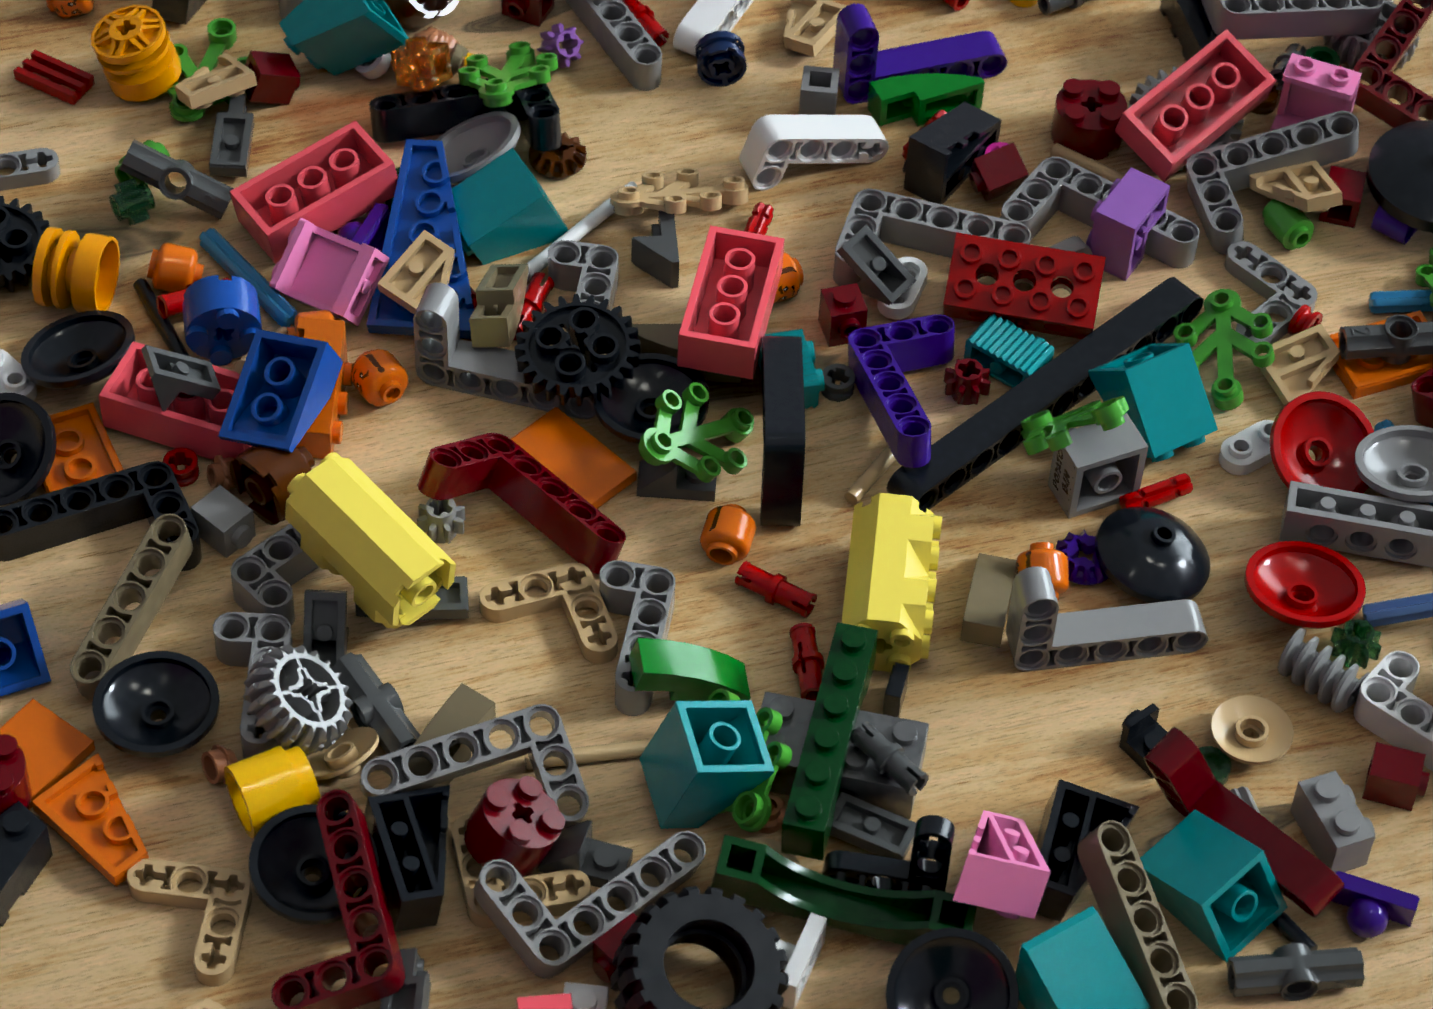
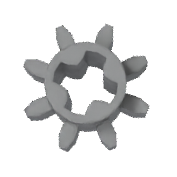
(441, 519)

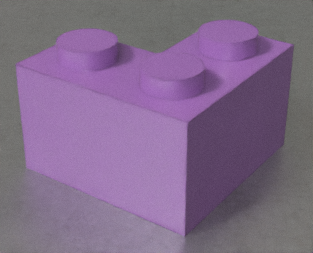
(1125, 221)

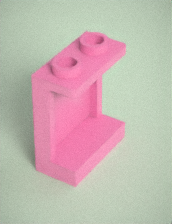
(1314, 90)
(328, 271)

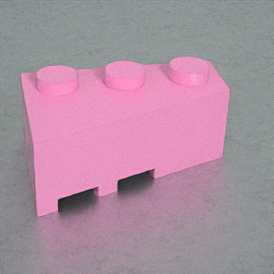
(1003, 868)

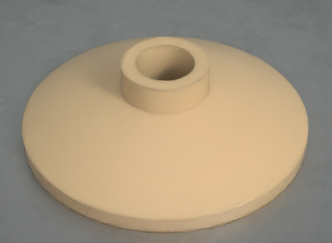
(1255, 718)
(345, 754)

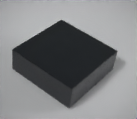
(896, 690)

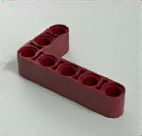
(1379, 71)
(529, 489)
(1192, 786)
(357, 914)

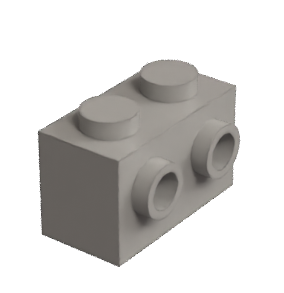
(1333, 822)

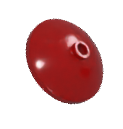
(1328, 428)
(1304, 584)

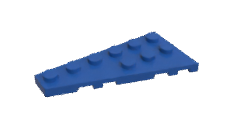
(421, 203)

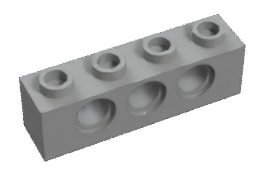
(1359, 523)

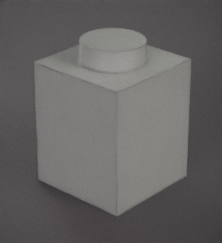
(819, 90)
(224, 521)

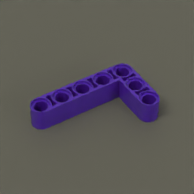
(861, 62)
(878, 359)

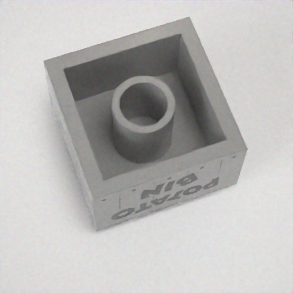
(1097, 467)

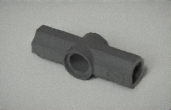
(155, 168)
(1391, 341)
(375, 703)
(1295, 971)

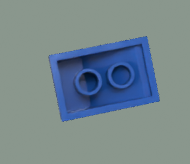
(280, 390)

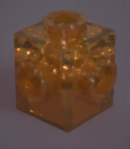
(422, 64)

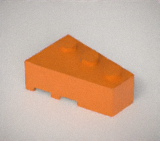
(327, 428)

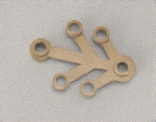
(678, 195)

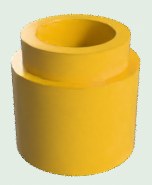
(270, 784)

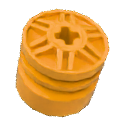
(136, 53)
(75, 270)

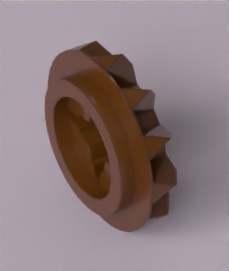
(549, 165)

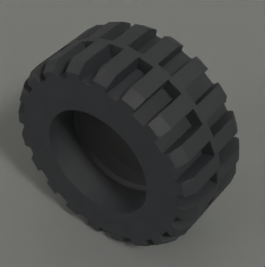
(710, 922)

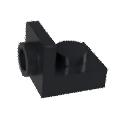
(1141, 734)

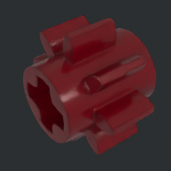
(967, 381)

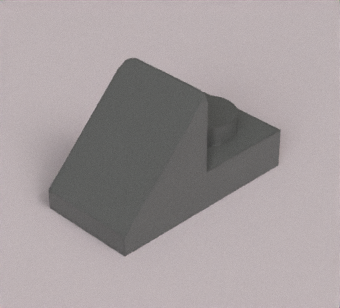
(659, 252)
(880, 271)
(179, 373)
(673, 483)
(326, 624)
(579, 851)

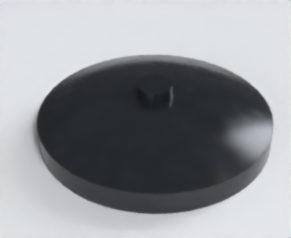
(1402, 173)

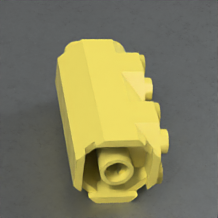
(367, 540)
(891, 576)

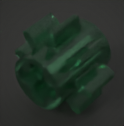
(132, 201)
(1357, 642)

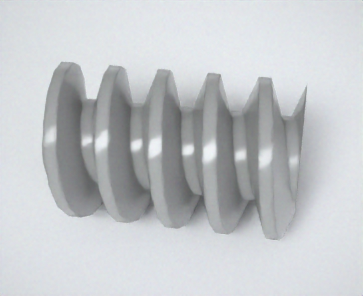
(1319, 672)

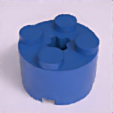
(220, 318)

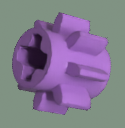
(569, 40)

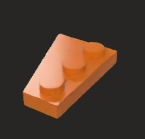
(92, 820)

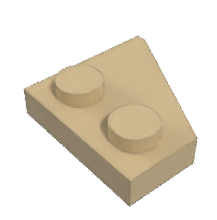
(810, 25)
(206, 86)
(1300, 186)
(423, 263)
(1300, 362)

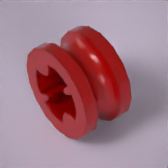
(1304, 319)
(184, 457)

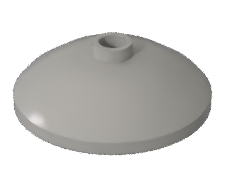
(478, 143)
(1398, 462)

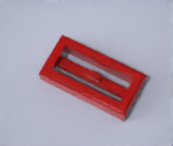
(57, 73)

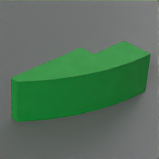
(921, 96)
(685, 670)

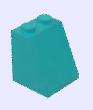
(342, 32)
(504, 211)
(1161, 394)
(704, 760)
(1214, 883)
(1076, 968)

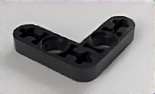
(903, 875)

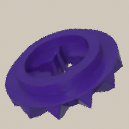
(1081, 569)

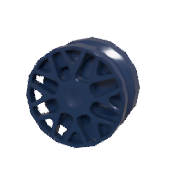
(720, 58)

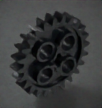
(18, 241)
(592, 332)

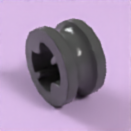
(841, 373)

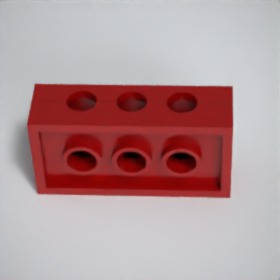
(1017, 263)

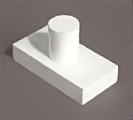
(802, 957)

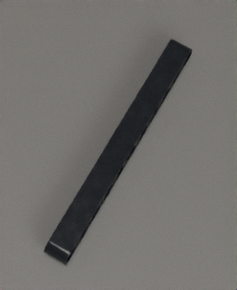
(1053, 387)

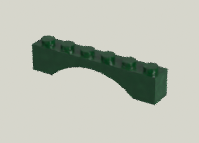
(827, 741)
(789, 889)

